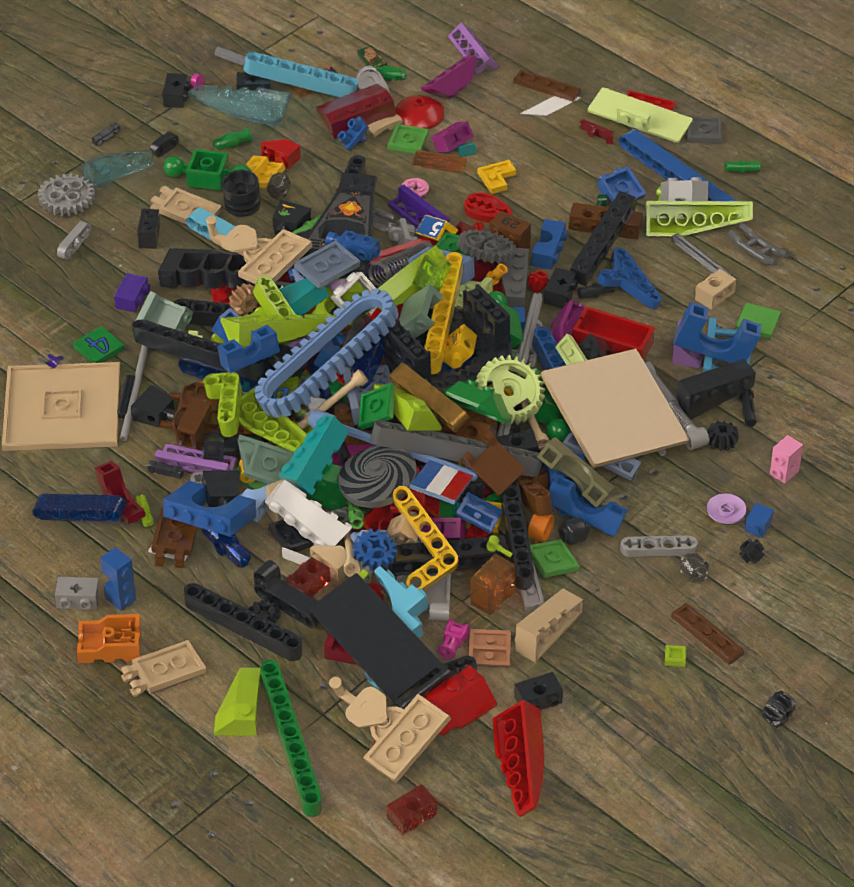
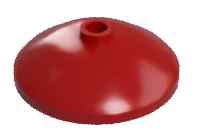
(420, 111)

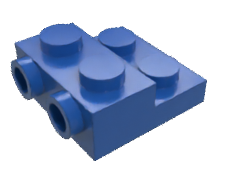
(623, 181)

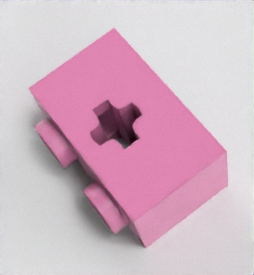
(786, 459)

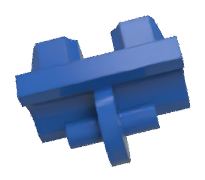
(355, 133)

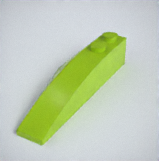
(286, 328)

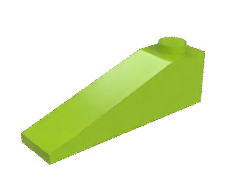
(413, 412)

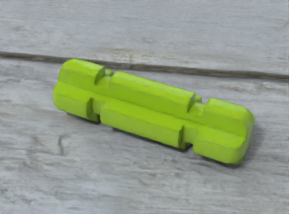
(148, 519)

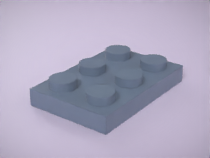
(327, 264)

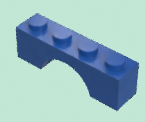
(606, 518)

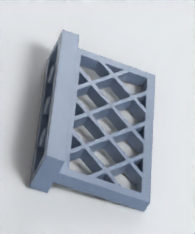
(354, 395)

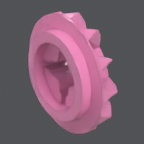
(422, 186)

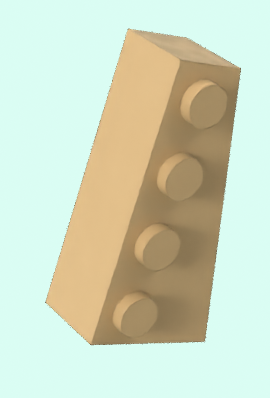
(547, 624)

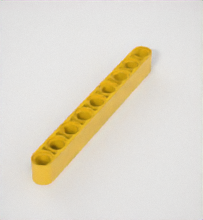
(443, 312)

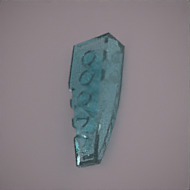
(257, 106)

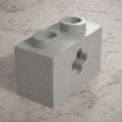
(77, 593)

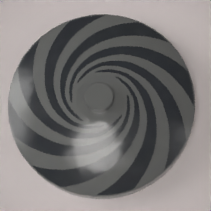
(374, 474)

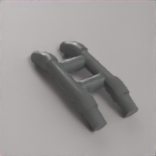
(754, 238)

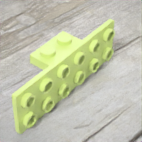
(640, 115)

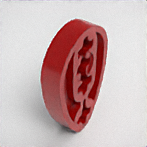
(484, 207)

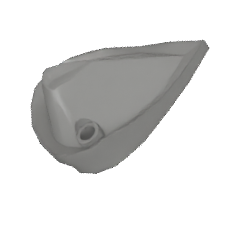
(367, 78)

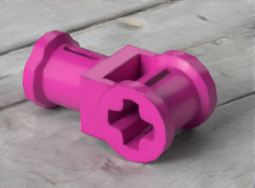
(454, 637)

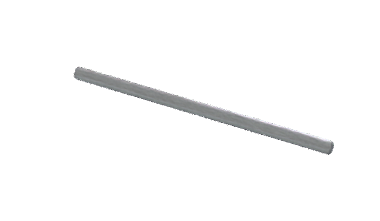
(525, 346)

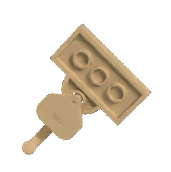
(261, 255)
(397, 739)

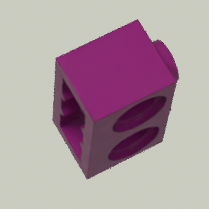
(452, 136)
(450, 527)

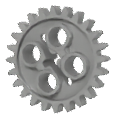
(66, 194)

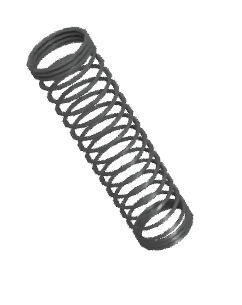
(387, 270)

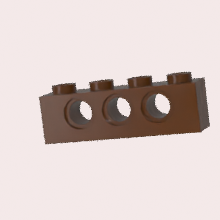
(587, 217)
(480, 422)

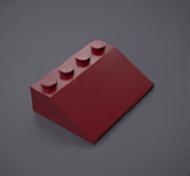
(369, 103)

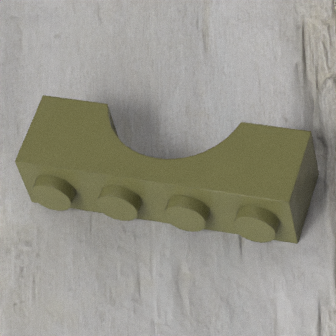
(561, 458)

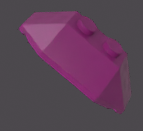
(452, 79)
(566, 320)

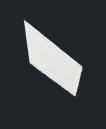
(548, 106)

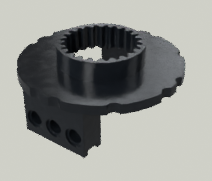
(480, 315)

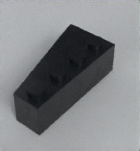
(714, 387)

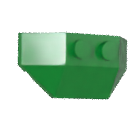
(478, 399)

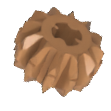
(243, 299)

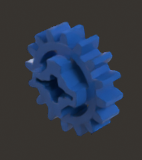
(376, 547)

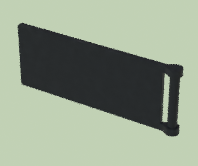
(378, 640)

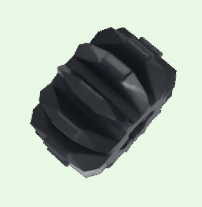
(722, 435)
(779, 709)

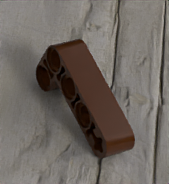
(536, 493)

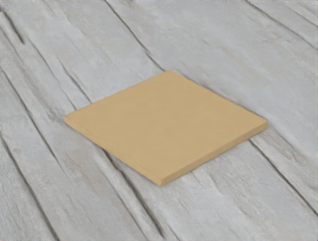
(61, 406)
(614, 407)

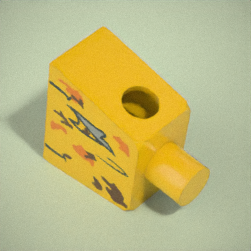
(459, 346)

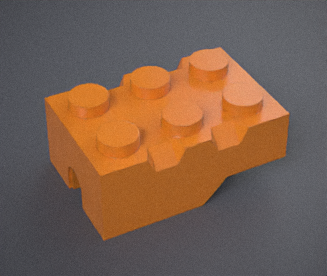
(110, 638)

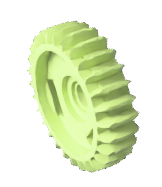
(523, 389)

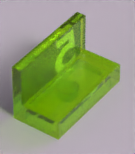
(431, 273)

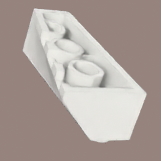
(306, 515)

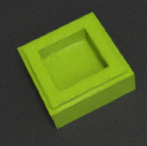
(675, 655)

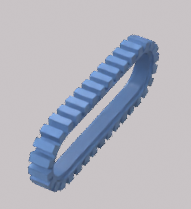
(336, 363)

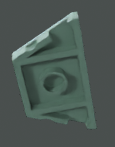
(262, 460)

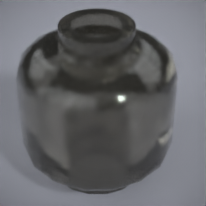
(278, 185)
(694, 567)

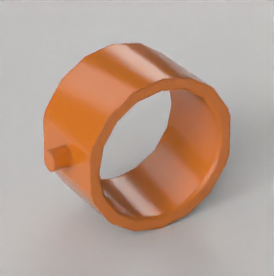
(540, 527)

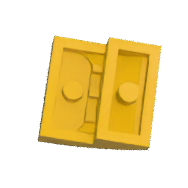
(264, 169)

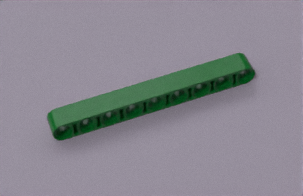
(291, 738)

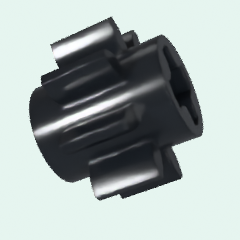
(751, 551)

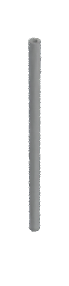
(138, 376)

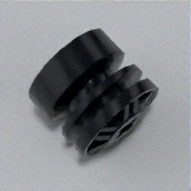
(241, 193)

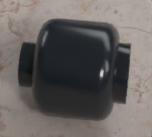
(574, 530)

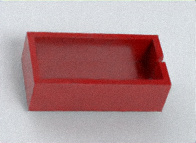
(618, 332)

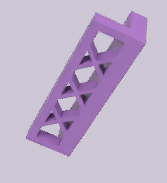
(473, 45)
(190, 463)

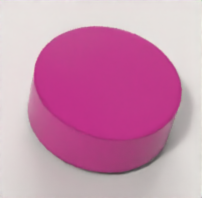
(196, 79)

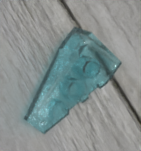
(115, 166)

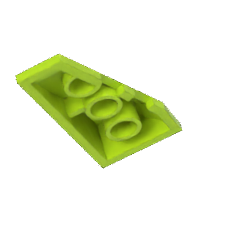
(240, 706)

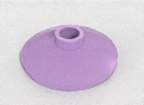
(726, 508)

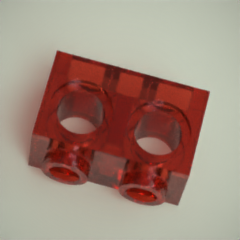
(310, 577)

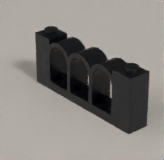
(174, 266)

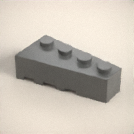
(515, 280)

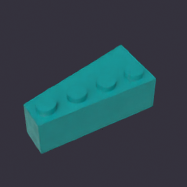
(314, 454)

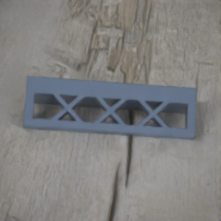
(625, 468)

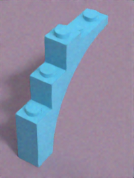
(406, 604)

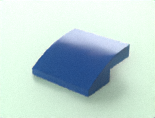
(479, 512)

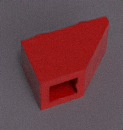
(281, 152)

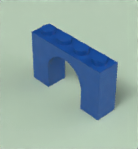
(691, 337)
(186, 506)

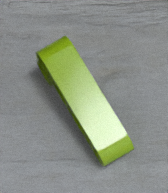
(272, 300)
(229, 391)

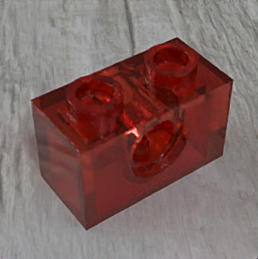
(412, 809)

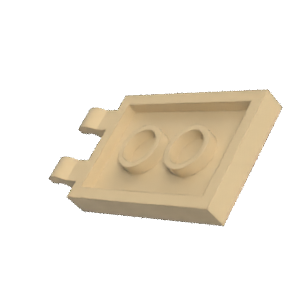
(180, 204)
(163, 668)

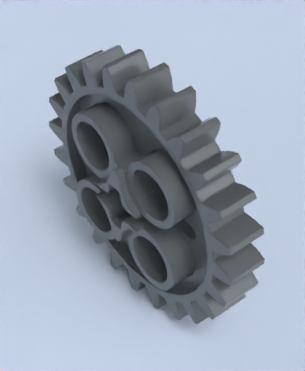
(487, 246)

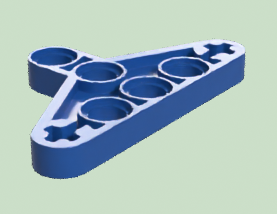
(629, 278)

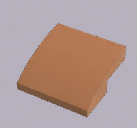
(490, 647)

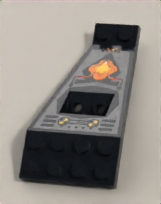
(348, 210)

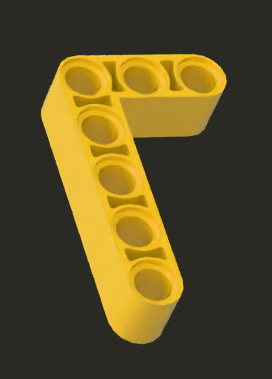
(427, 539)

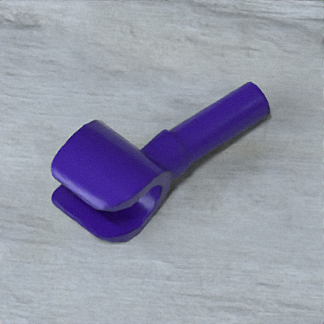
(54, 361)

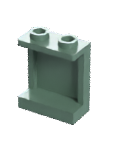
(415, 310)
(165, 312)

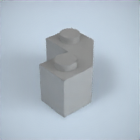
(684, 190)

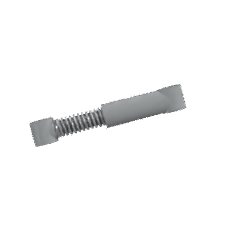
(697, 436)

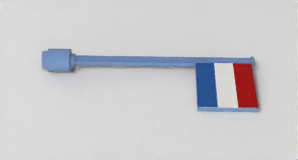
(436, 478)

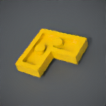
(494, 175)

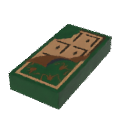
(371, 56)

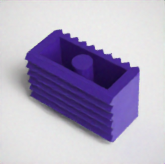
(131, 292)

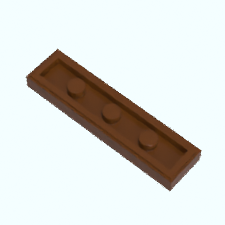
(547, 85)
(707, 633)

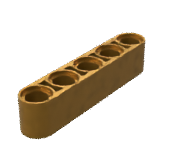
(440, 405)

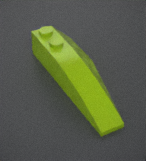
(692, 217)
(400, 285)
(276, 429)

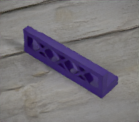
(415, 204)

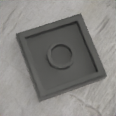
(705, 130)

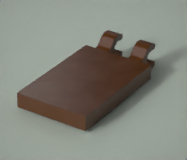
(173, 538)

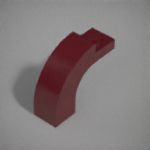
(112, 483)

